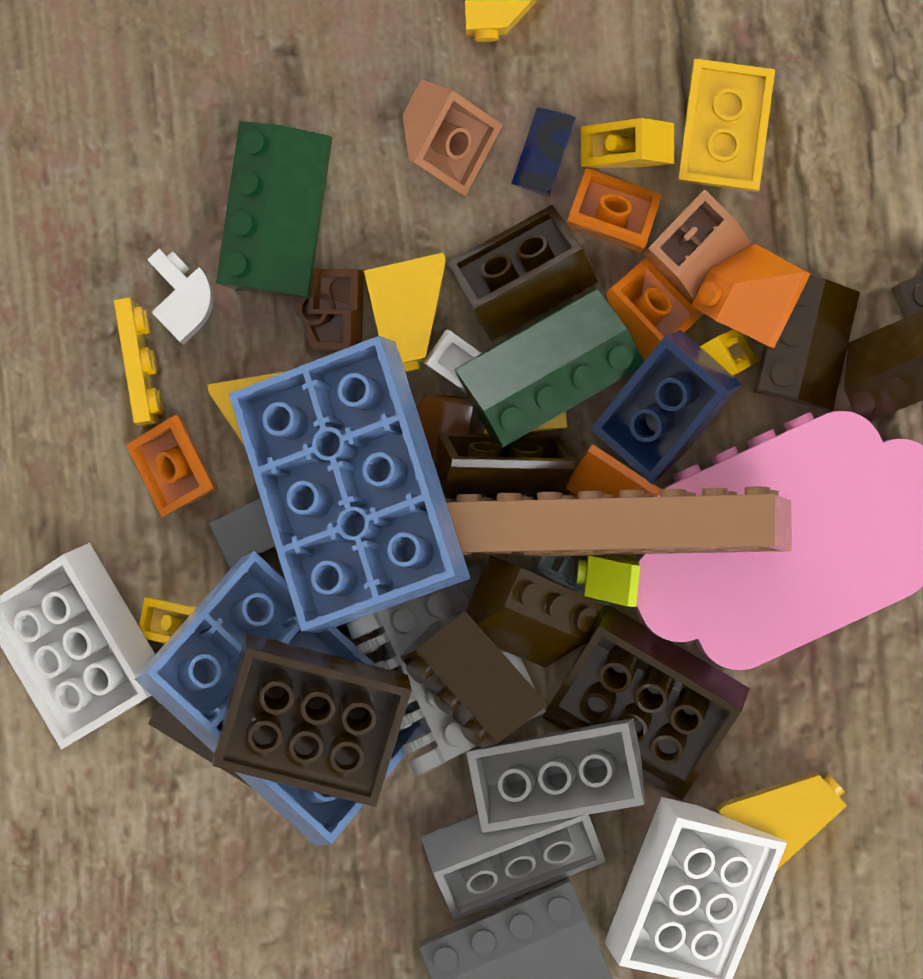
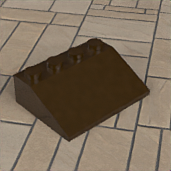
(675, 698)
(311, 720)

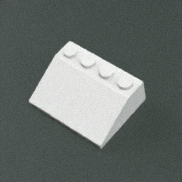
(74, 645)
(693, 894)

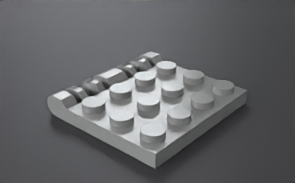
(398, 630)

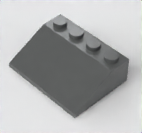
(524, 939)

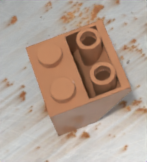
(695, 243)

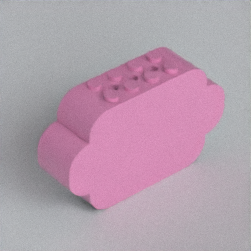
(850, 553)

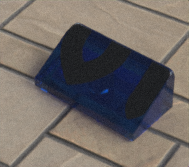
(543, 151)

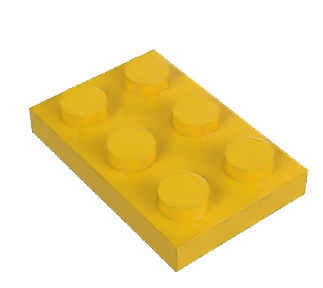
(726, 125)
(138, 362)

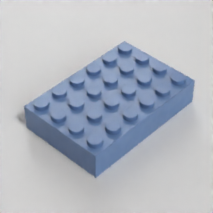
(349, 485)
(198, 667)

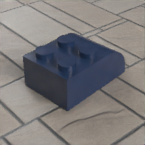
(665, 406)

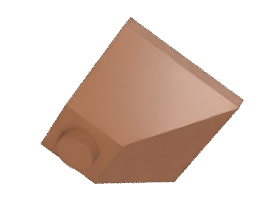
(447, 135)

